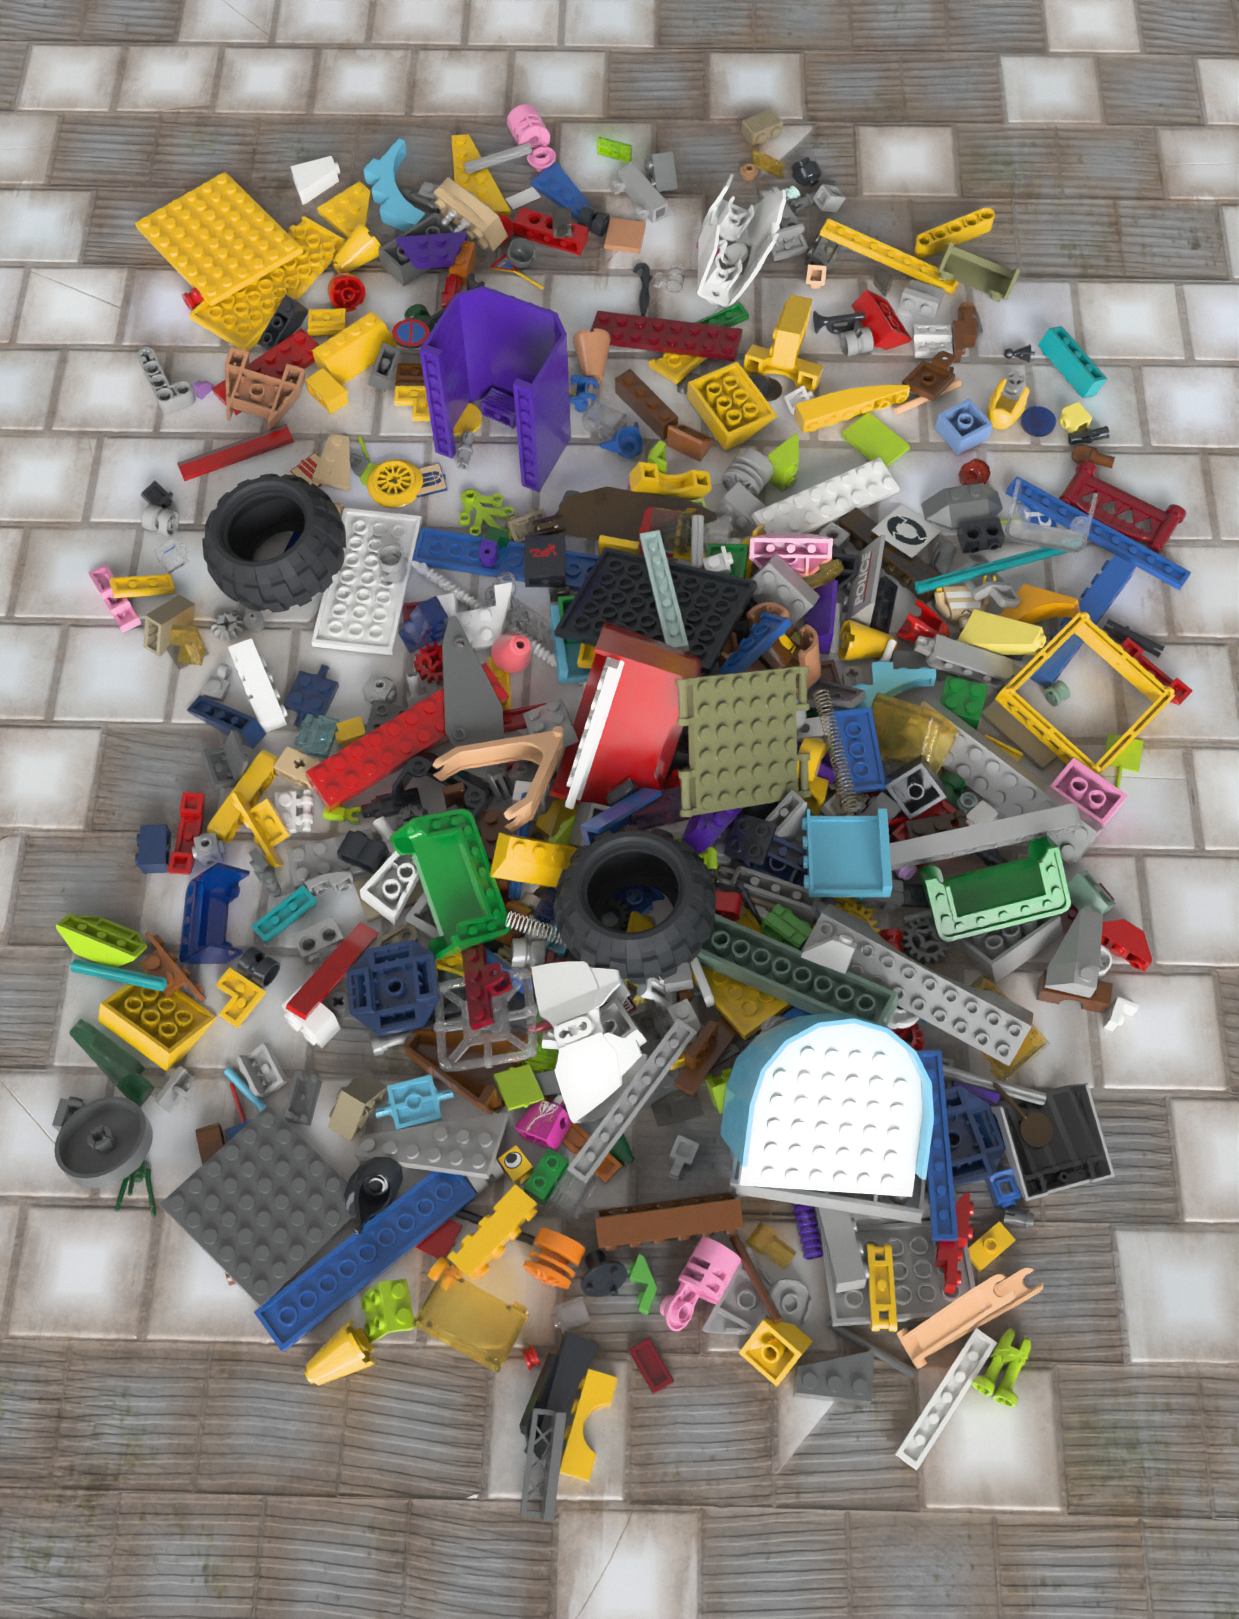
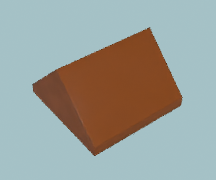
(688, 441)

